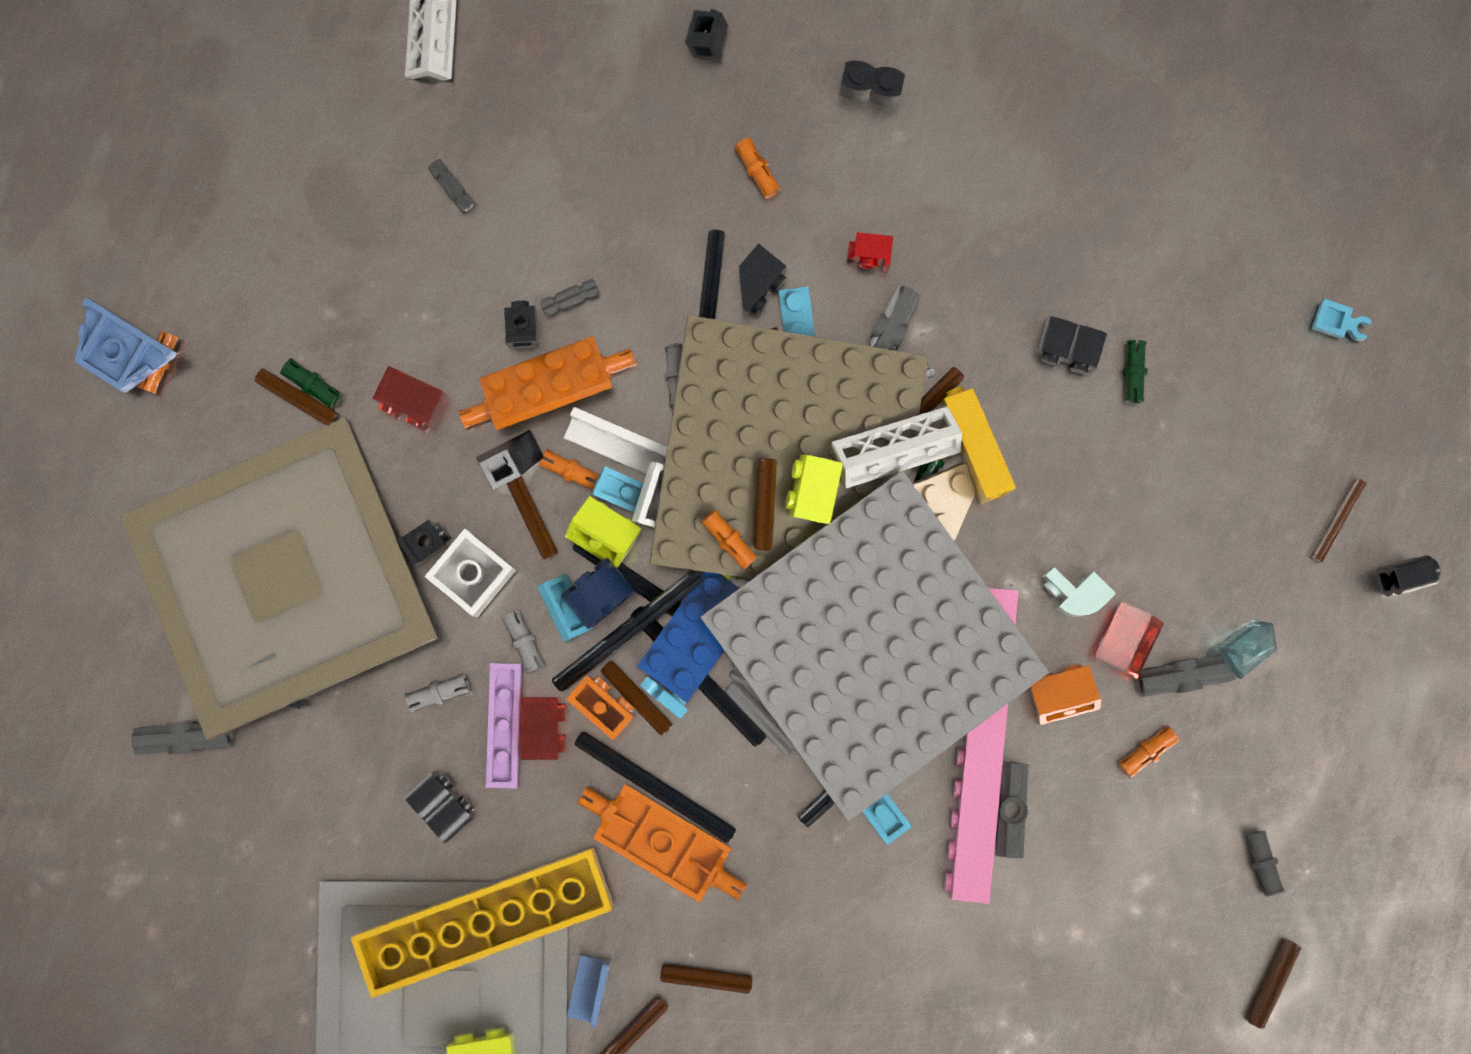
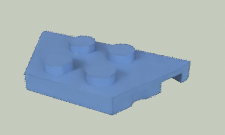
(118, 349)

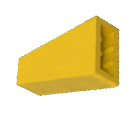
(979, 446)

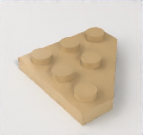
(948, 495)

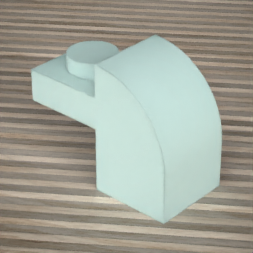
(1080, 600)

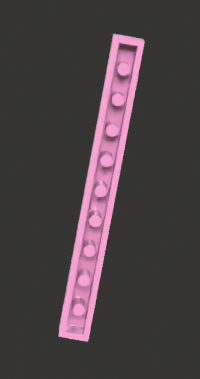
(978, 797)

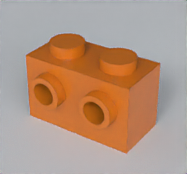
(1065, 694)
(600, 707)

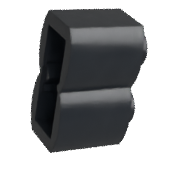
(878, 85)
(1070, 344)
(1408, 575)
(440, 806)

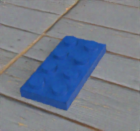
(686, 646)

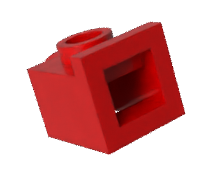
(871, 250)

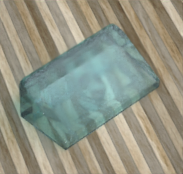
(1249, 647)

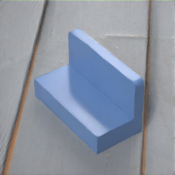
(589, 989)

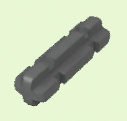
(451, 186)
(569, 297)

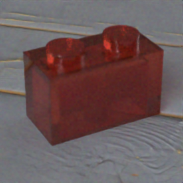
(409, 397)
(1129, 639)
(542, 728)

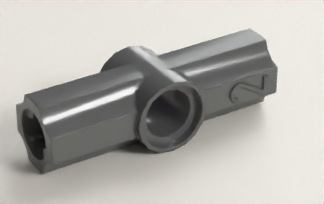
(893, 323)
(1184, 676)
(175, 739)
(1012, 830)

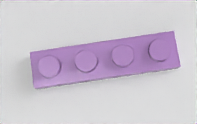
(503, 725)

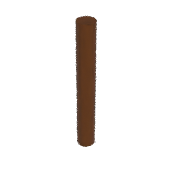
(1338, 520)

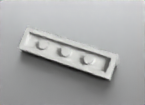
(434, 43)
(613, 441)
(902, 451)

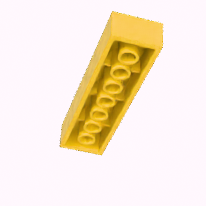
(482, 922)

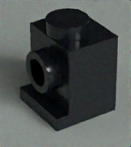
(706, 34)
(524, 335)
(420, 554)

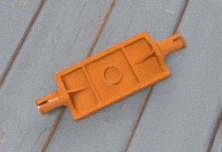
(545, 383)
(662, 843)

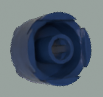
(597, 593)

